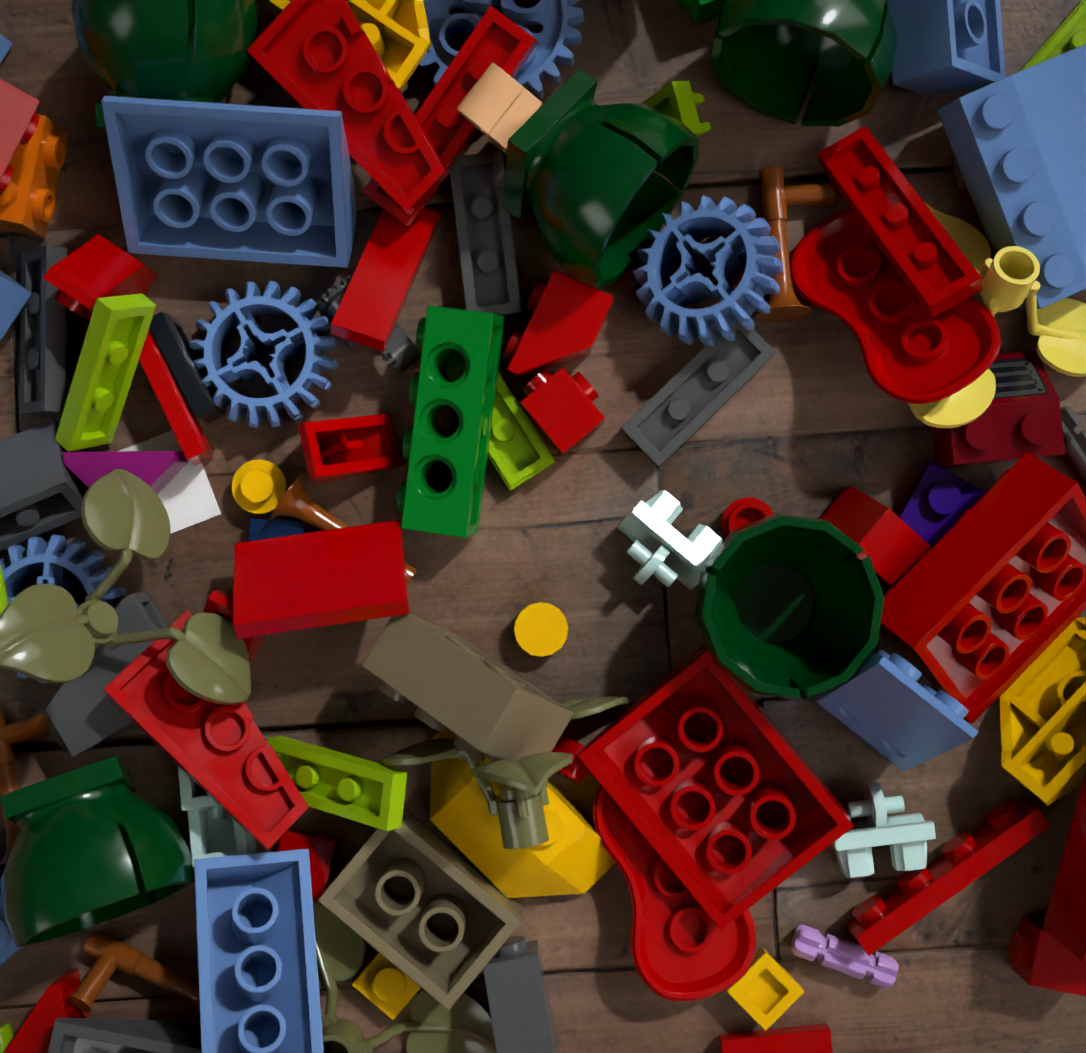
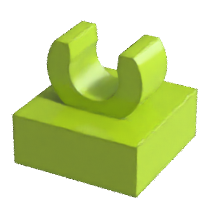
(679, 102)

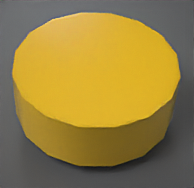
(541, 629)

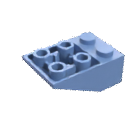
(896, 713)

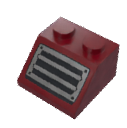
(1018, 420)

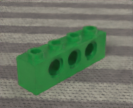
(472, 397)

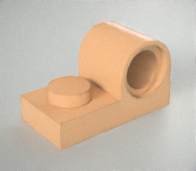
(498, 106)

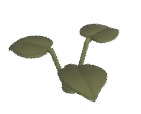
(56, 640)
(526, 780)
(433, 1027)

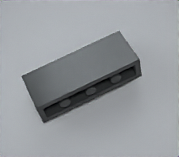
(35, 485)

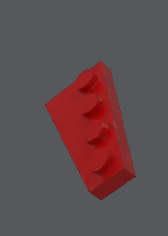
(331, 65)
(210, 743)

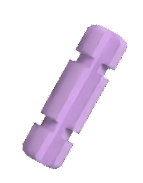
(844, 956)

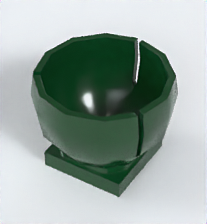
(773, 46)
(165, 47)
(594, 179)
(789, 606)
(87, 853)

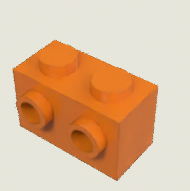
(30, 195)

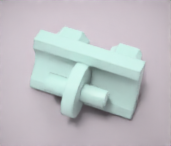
(664, 549)
(903, 833)

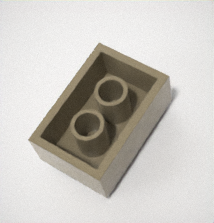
(464, 691)
(423, 907)

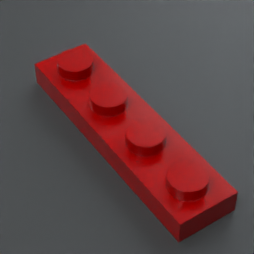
(492, 41)
(900, 222)
(962, 862)

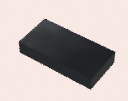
(180, 358)

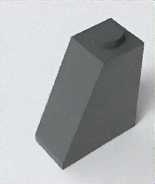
(80, 710)
(520, 999)

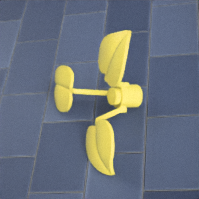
(1005, 286)

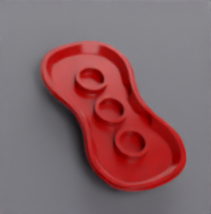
(901, 346)
(672, 936)

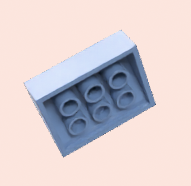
(1027, 166)
(232, 181)

